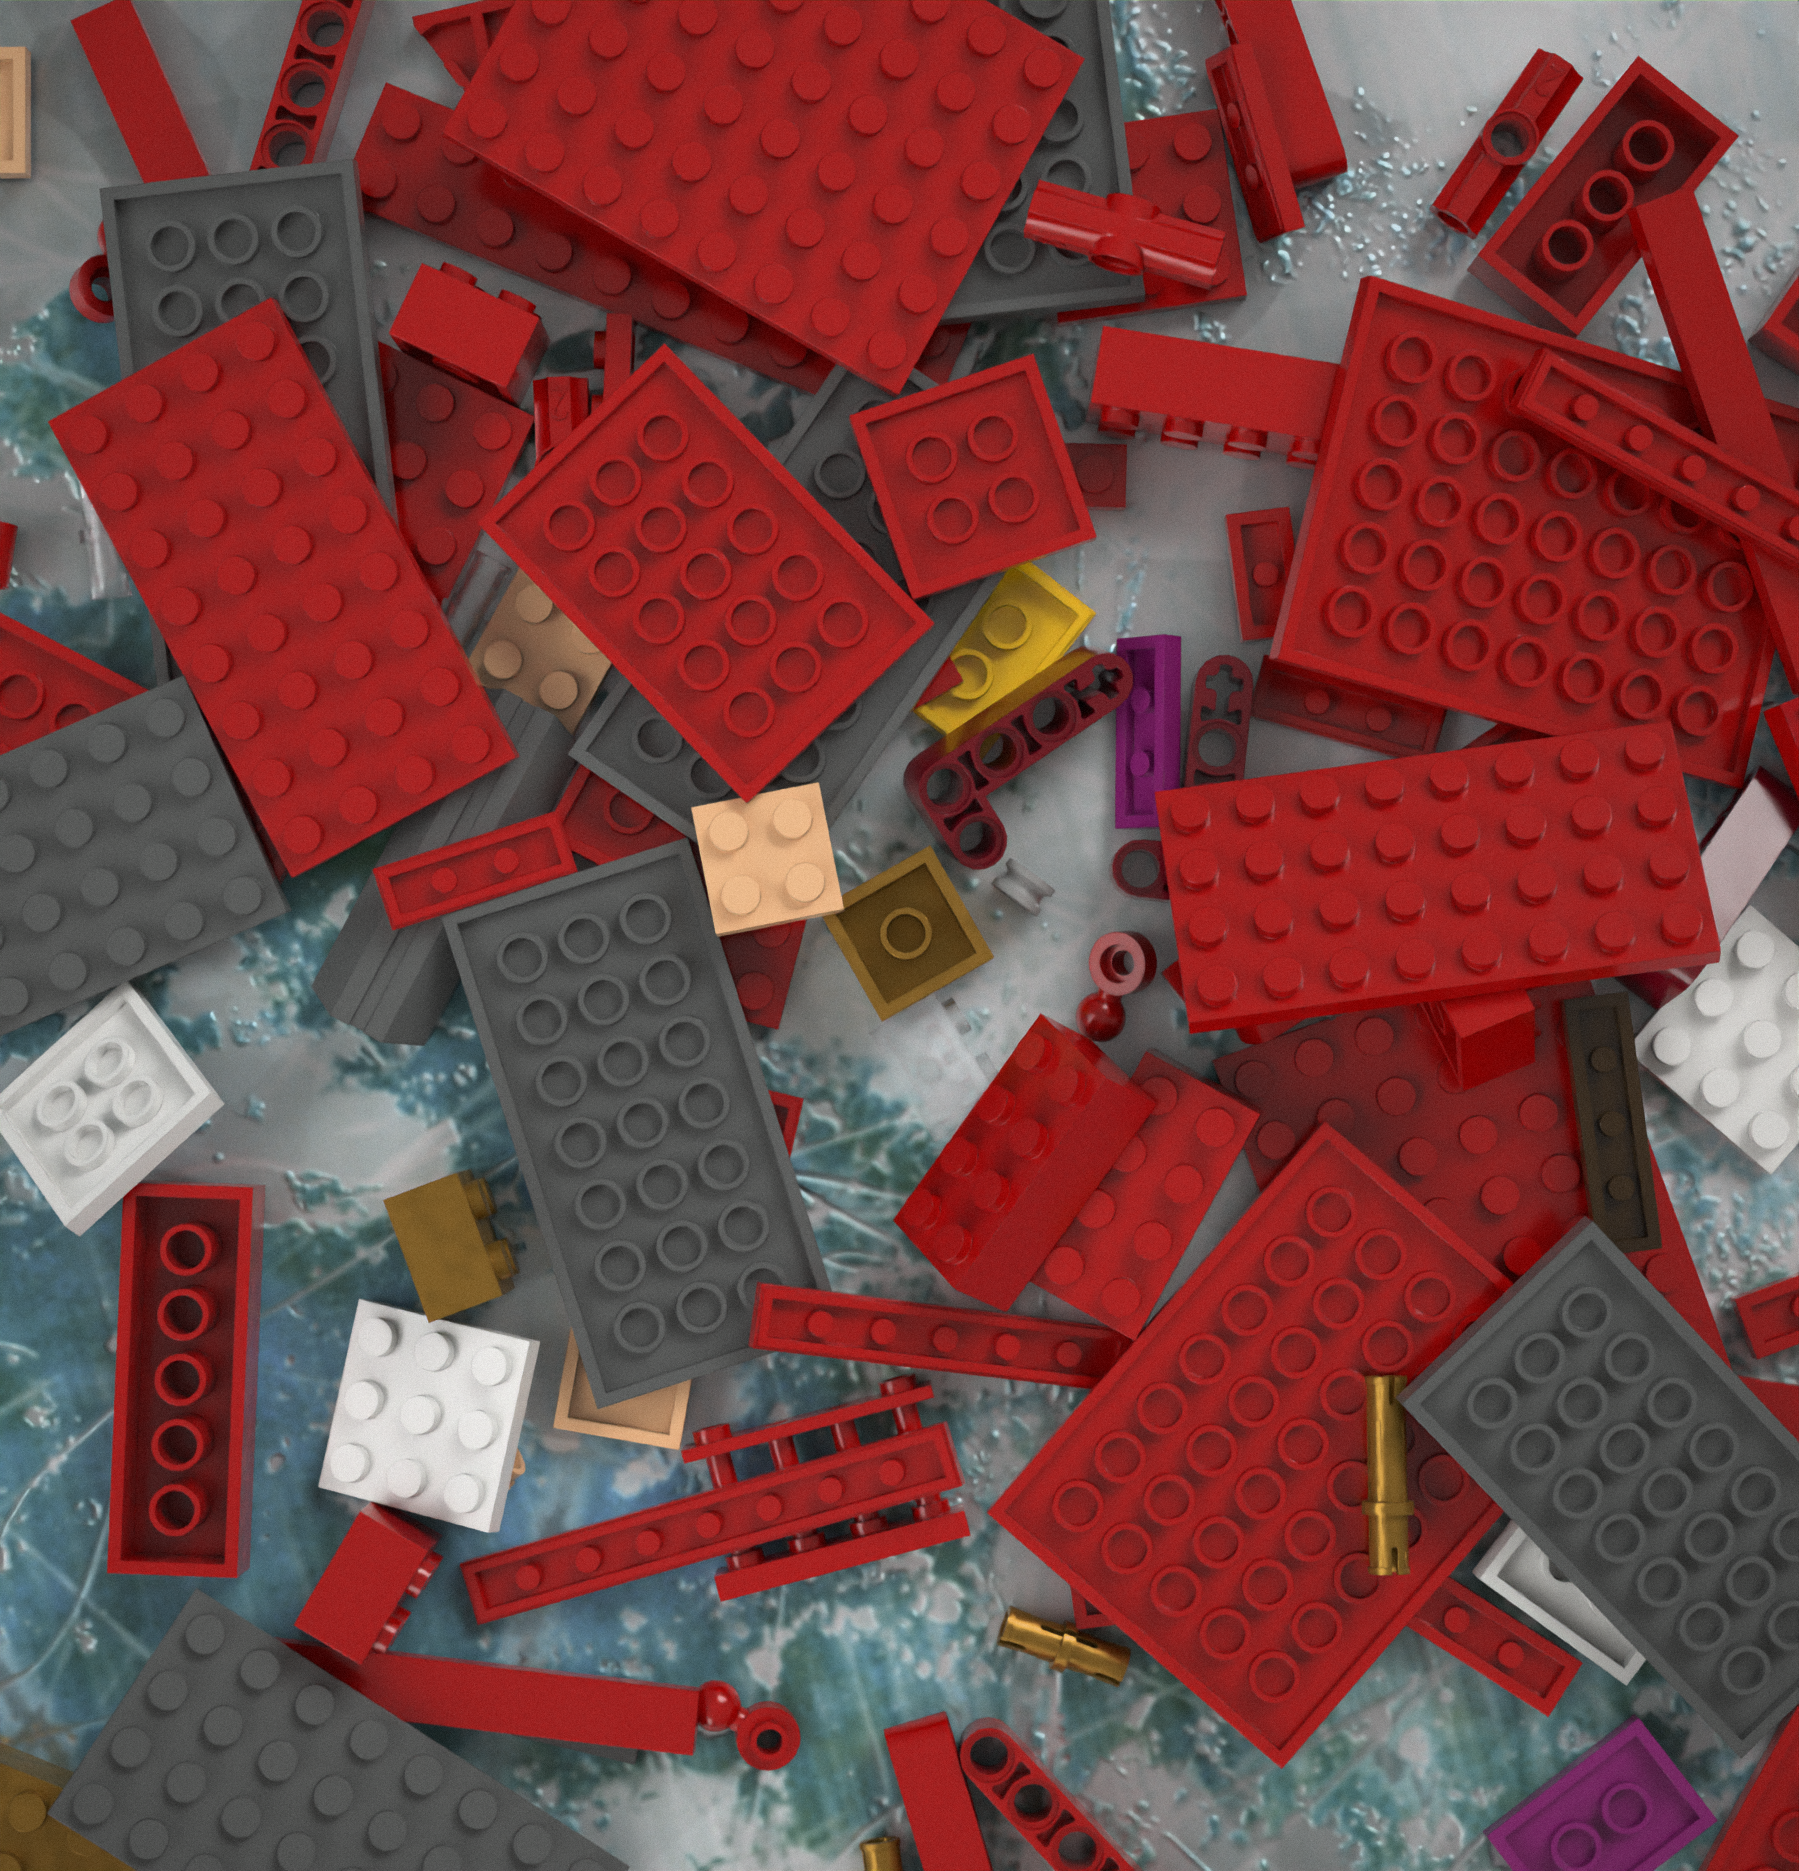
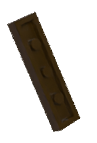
(1611, 1120)

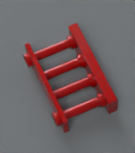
(870, 1533)

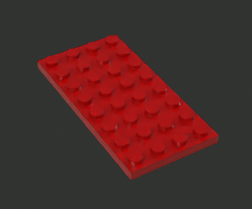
(283, 588)
(1434, 877)

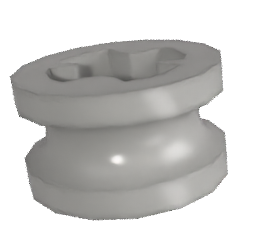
(1023, 887)

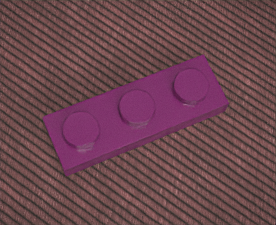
(1148, 729)

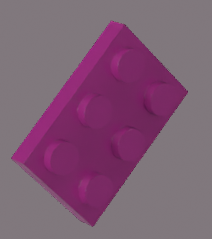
(1605, 1811)

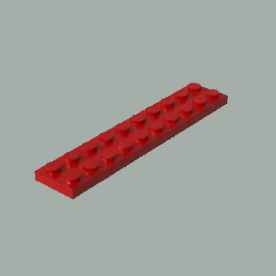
(473, 208)

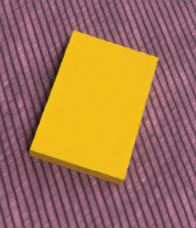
(1013, 638)

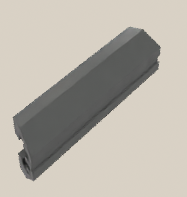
(404, 978)

